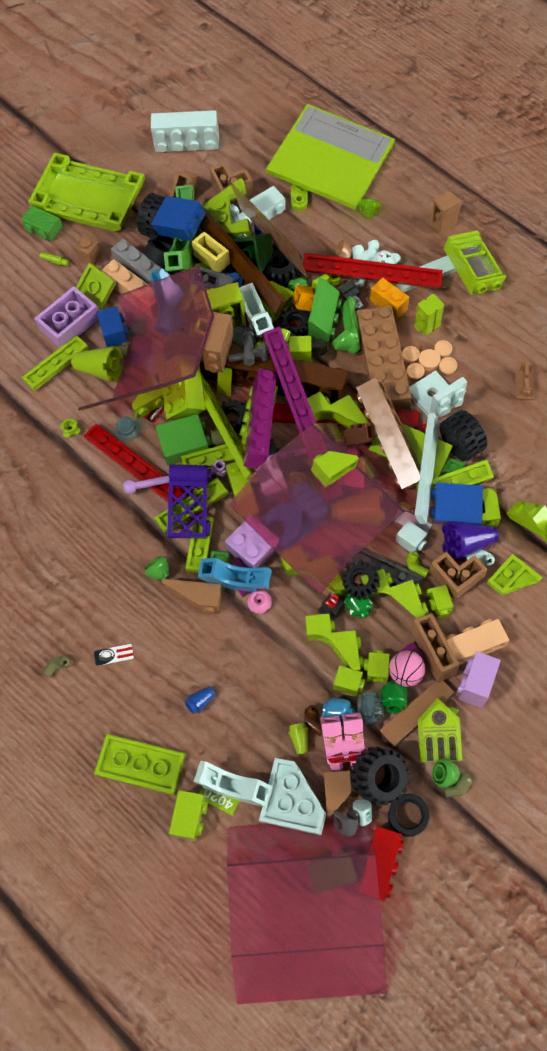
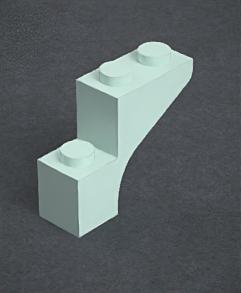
(255, 311)

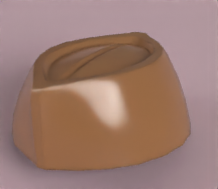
(343, 249)

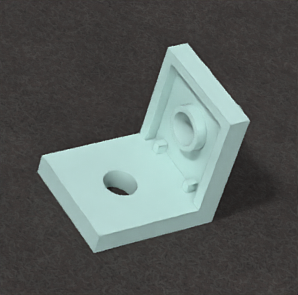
(445, 398)

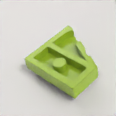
(513, 576)

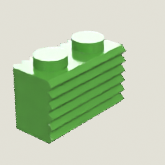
(41, 223)

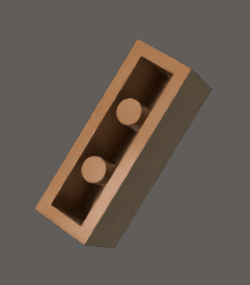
(434, 647)

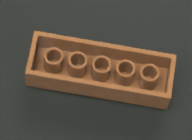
(383, 353)

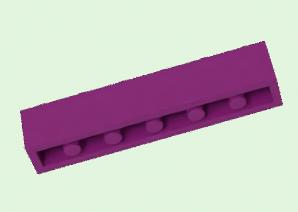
(260, 419)

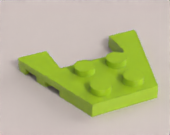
(220, 209)

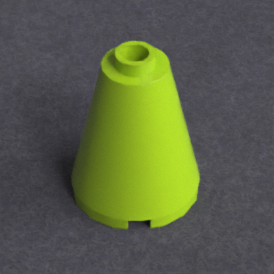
(100, 363)

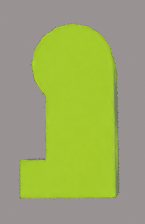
(490, 508)

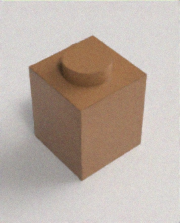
(87, 250)

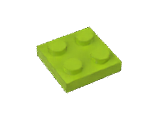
(96, 285)

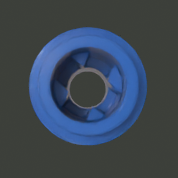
(198, 700)

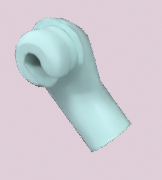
(485, 557)

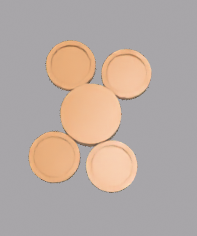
(429, 360)

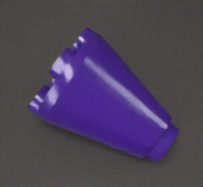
(467, 538)

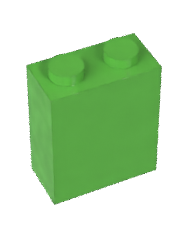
(182, 438)

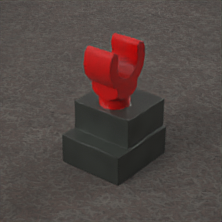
(331, 605)

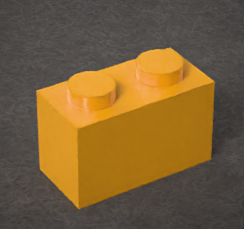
(386, 294)

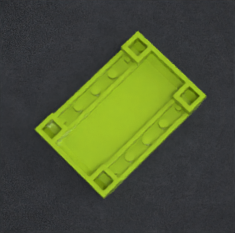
(86, 193)

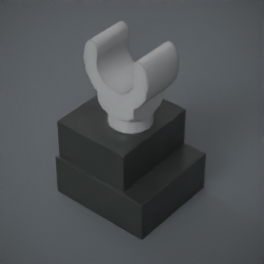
(350, 289)

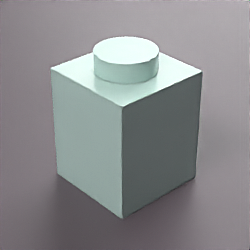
(411, 537)

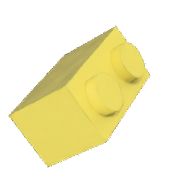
(211, 252)

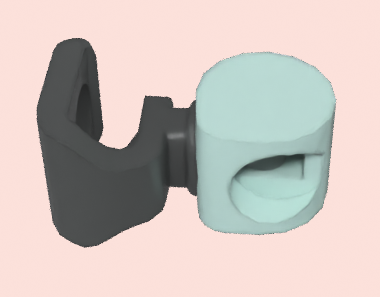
(360, 816)

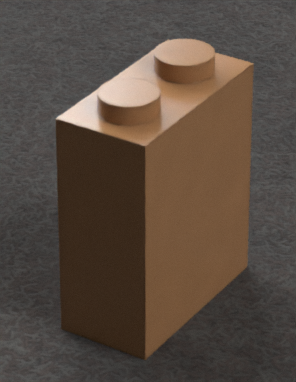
(218, 343)

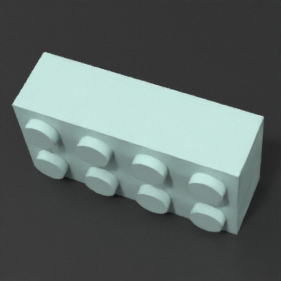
(185, 131)

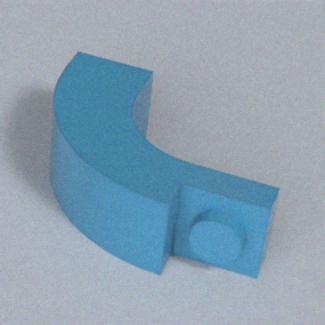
(234, 577)

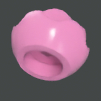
(261, 607)

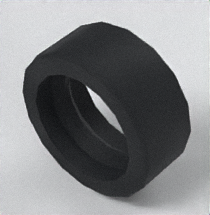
(155, 250)
(420, 803)

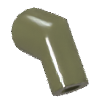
(56, 663)
(460, 788)

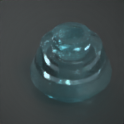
(126, 428)

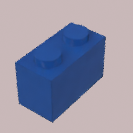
(112, 326)

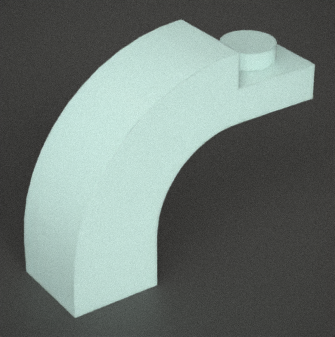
(232, 785)

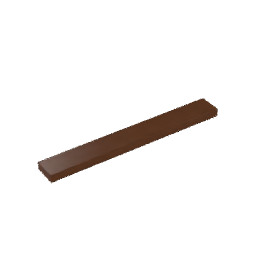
(244, 265)

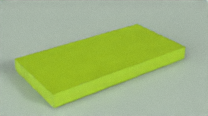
(417, 442)
(140, 764)

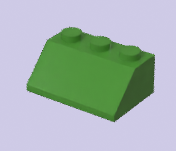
(324, 312)

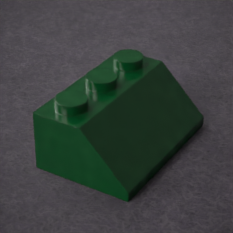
(257, 249)

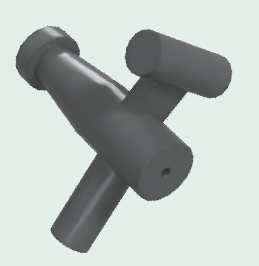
(249, 352)

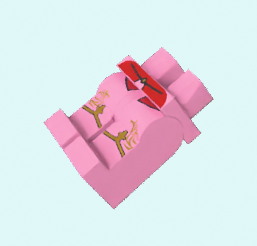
(340, 748)

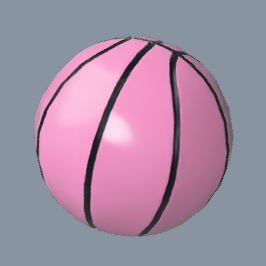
(407, 668)

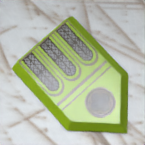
(439, 734)

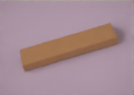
(407, 720)

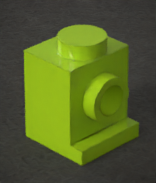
(439, 601)

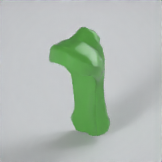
(350, 338)

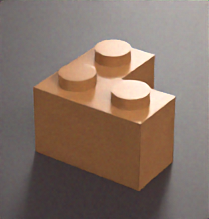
(221, 174)
(456, 577)

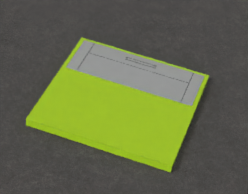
(330, 156)

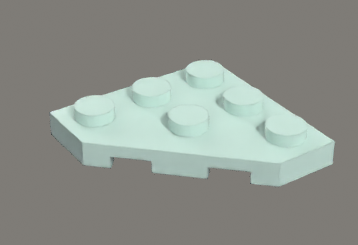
(292, 800)

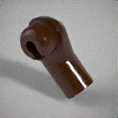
(311, 721)

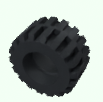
(146, 214)
(281, 275)
(464, 434)
(394, 777)

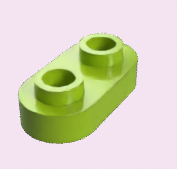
(299, 198)

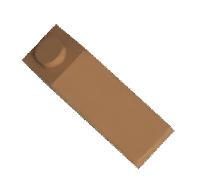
(200, 595)

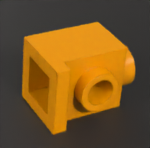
(306, 297)

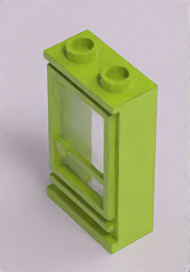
(474, 262)

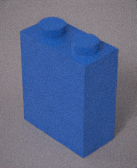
(178, 218)
(456, 503)

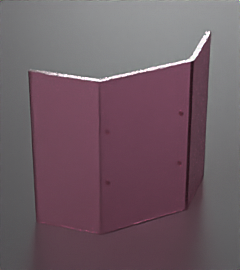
(167, 333)
(314, 524)
(304, 914)

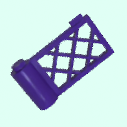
(192, 477)

